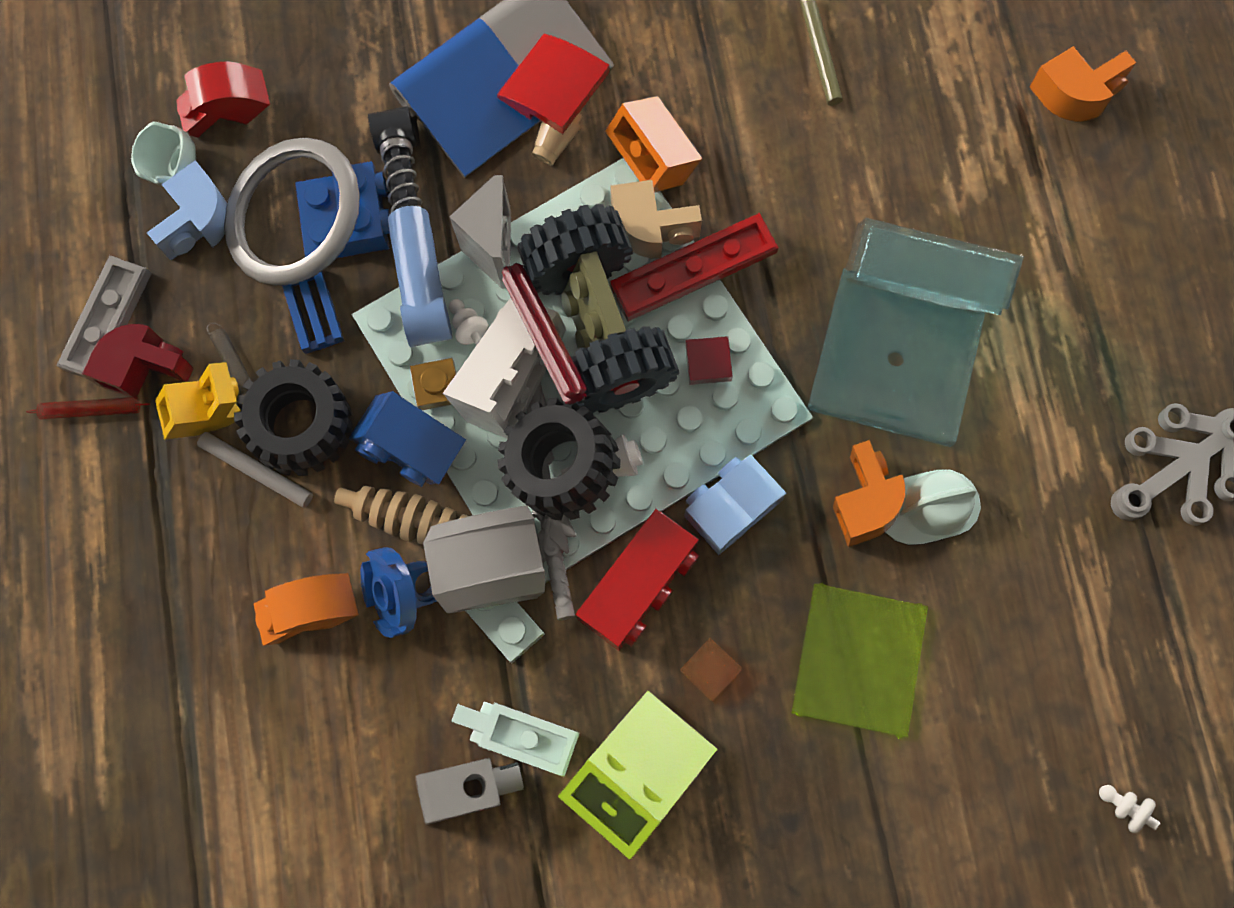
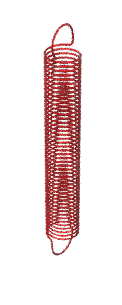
(54, 411)

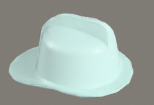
(935, 507)

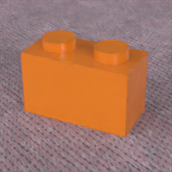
(653, 143)

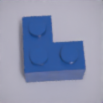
(408, 436)

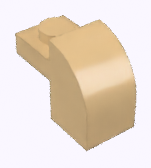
(650, 227)

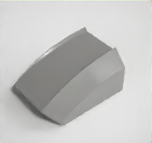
(485, 560)

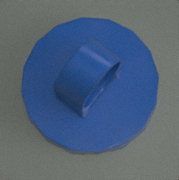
(391, 589)

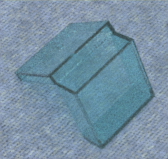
(914, 299)

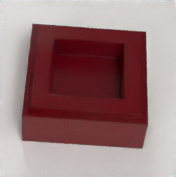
(708, 360)

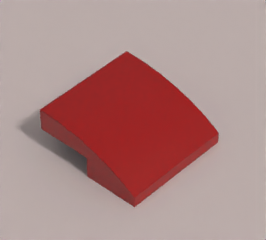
(554, 82)

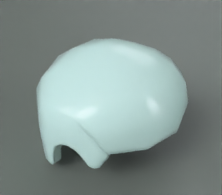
(161, 152)

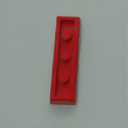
(693, 267)

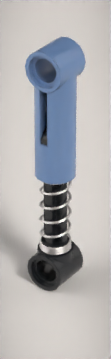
(423, 304)

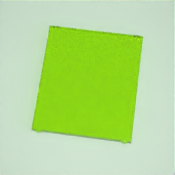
(860, 660)

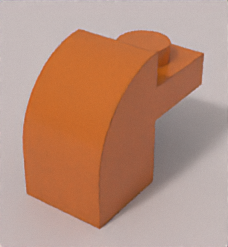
(1077, 91)
(875, 506)
(304, 606)

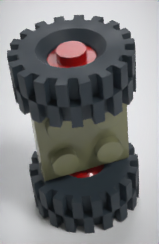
(575, 260)

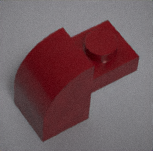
(126, 356)

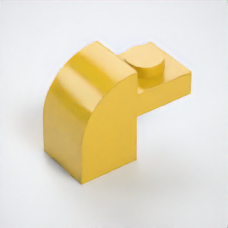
(199, 405)

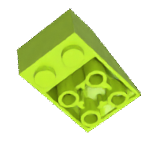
(637, 774)

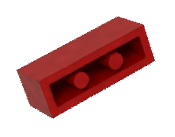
(639, 581)

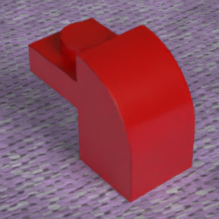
(221, 91)

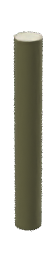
(821, 52)

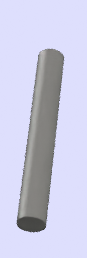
(255, 469)

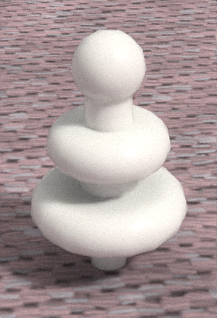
(468, 325)
(1127, 806)

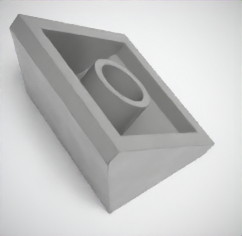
(485, 228)

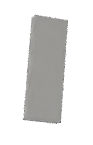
(106, 309)

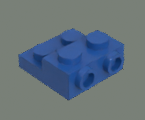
(320, 203)

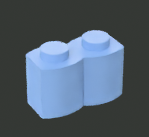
(733, 503)

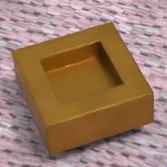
(431, 381)

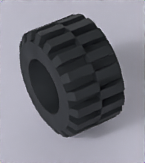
(270, 395)
(533, 440)

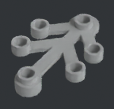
(1191, 459)

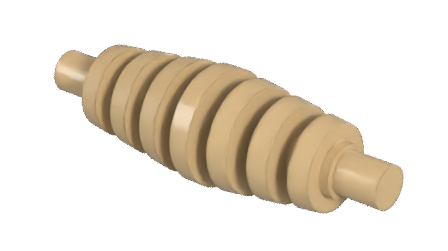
(396, 512)

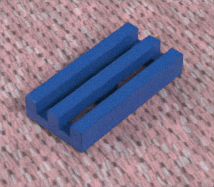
(321, 341)

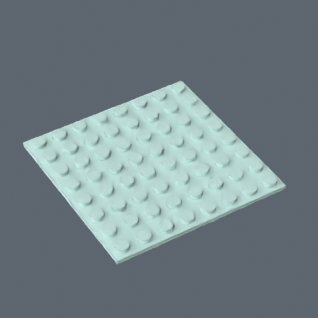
(680, 430)

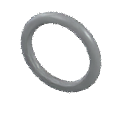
(335, 240)

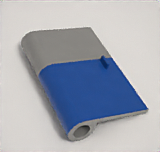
(459, 81)

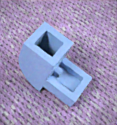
(200, 213)

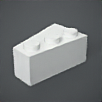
(500, 373)

